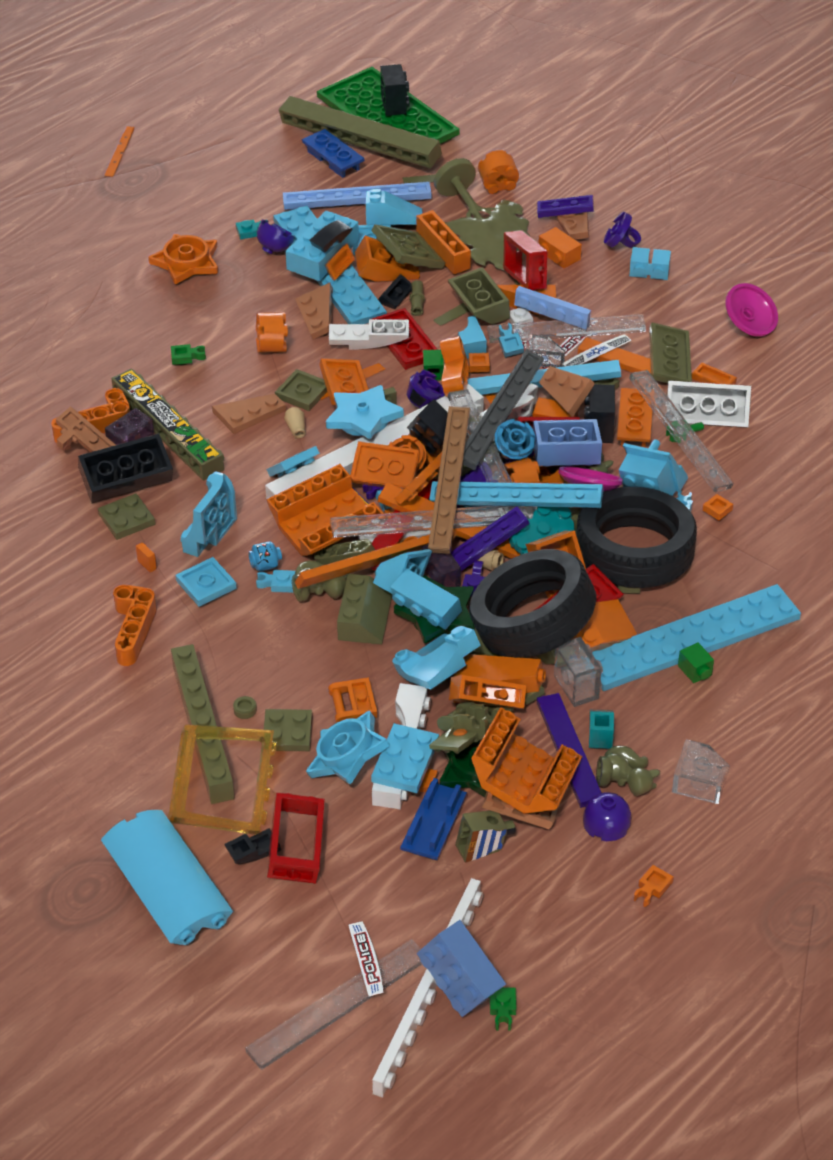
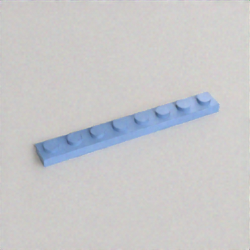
(353, 195)

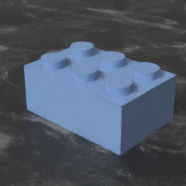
(567, 442)
(460, 968)

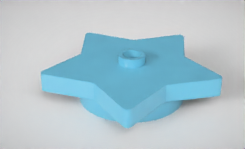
(363, 412)
(346, 748)

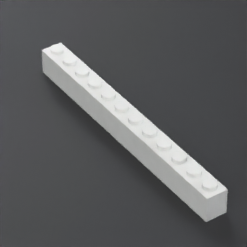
(346, 454)

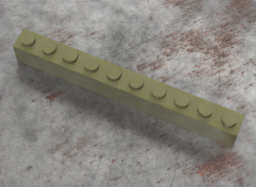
(361, 131)

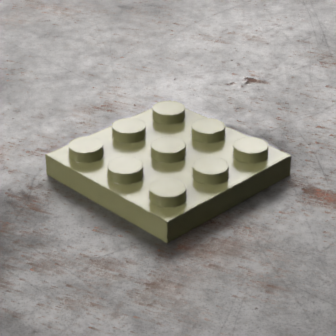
(408, 247)

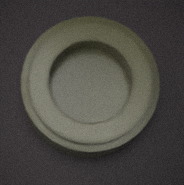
(244, 707)

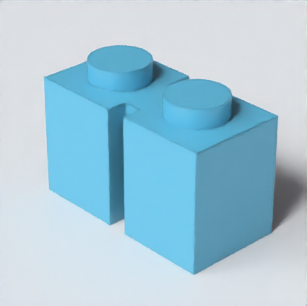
(640, 265)

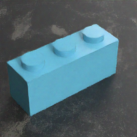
(425, 599)

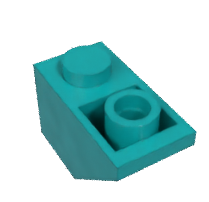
(601, 728)

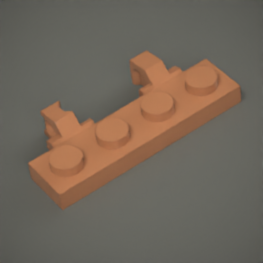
(78, 429)

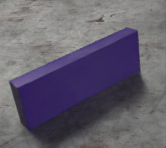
(565, 206)

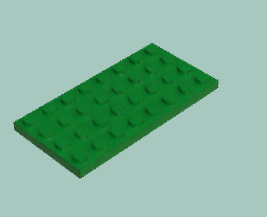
(362, 97)

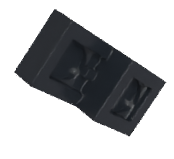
(331, 233)
(250, 849)

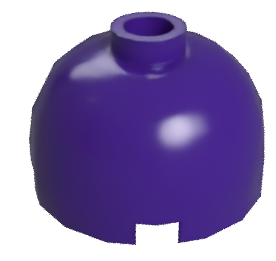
(274, 237)
(607, 816)

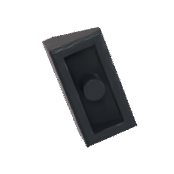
(395, 292)

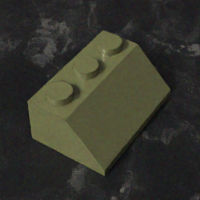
(481, 296)
(363, 611)

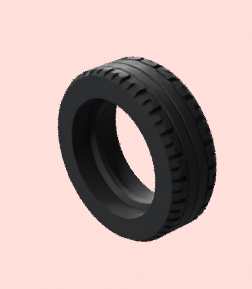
(640, 508)
(544, 627)

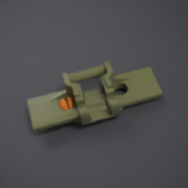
(464, 726)

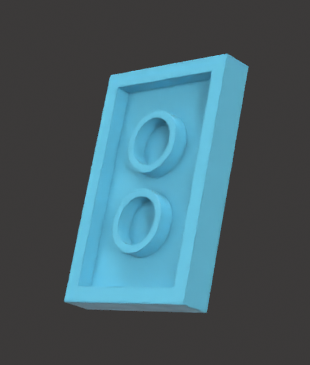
(405, 759)

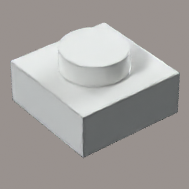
(520, 315)

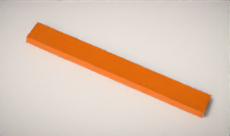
(421, 504)
(360, 562)

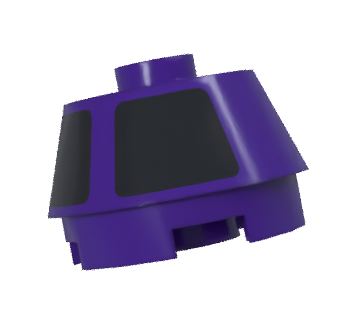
(424, 388)

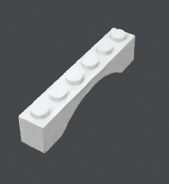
(410, 711)

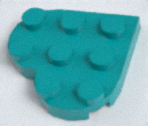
(543, 523)

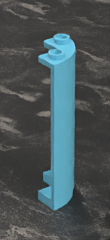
(166, 876)

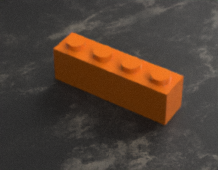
(444, 241)

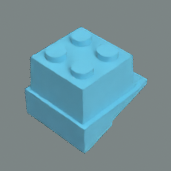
(651, 469)

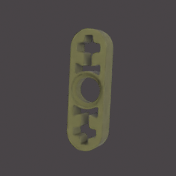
(343, 551)

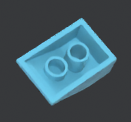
(389, 209)

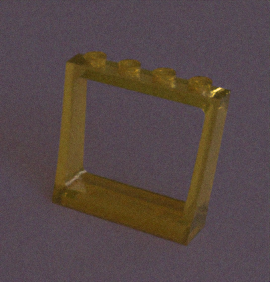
(177, 810)

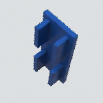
(338, 154)
(434, 820)

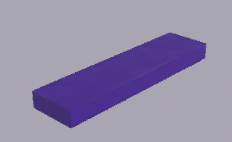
(489, 537)

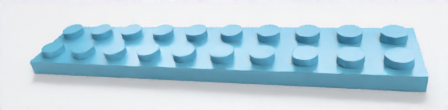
(350, 292)
(711, 628)

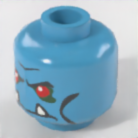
(264, 556)

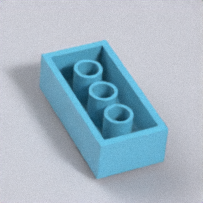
(311, 261)

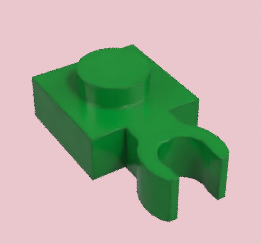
(184, 354)
(503, 1005)

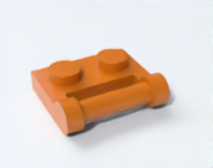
(360, 698)

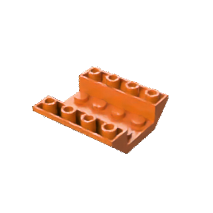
(306, 509)
(520, 771)

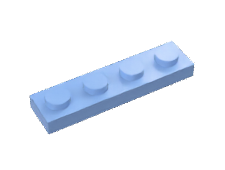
(552, 307)

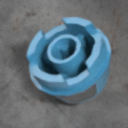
(514, 439)

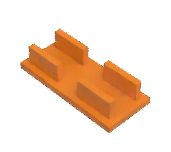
(634, 417)

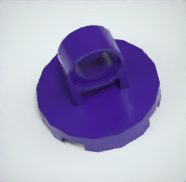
(620, 232)

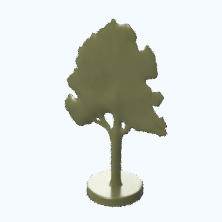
(482, 233)

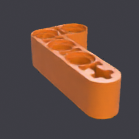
(456, 365)
(103, 415)
(140, 609)

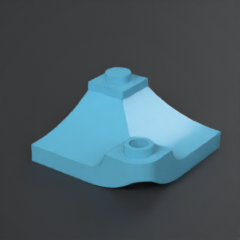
(211, 516)
(437, 659)

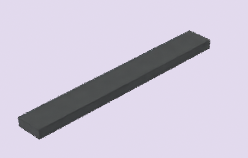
(501, 408)

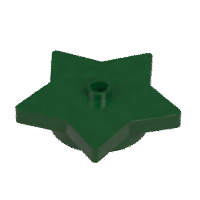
(429, 631)
(461, 770)

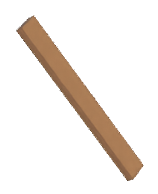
(449, 480)

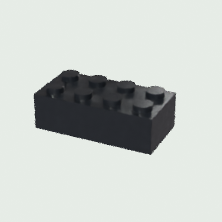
(125, 468)

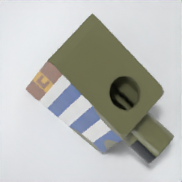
(482, 834)

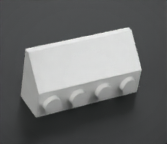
(711, 403)

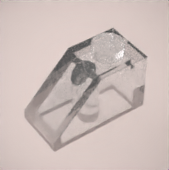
(546, 348)

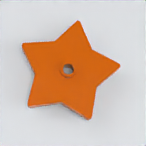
(186, 256)

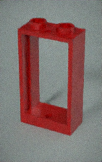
(536, 257)
(280, 866)

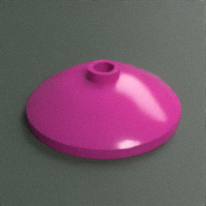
(751, 309)
(577, 475)

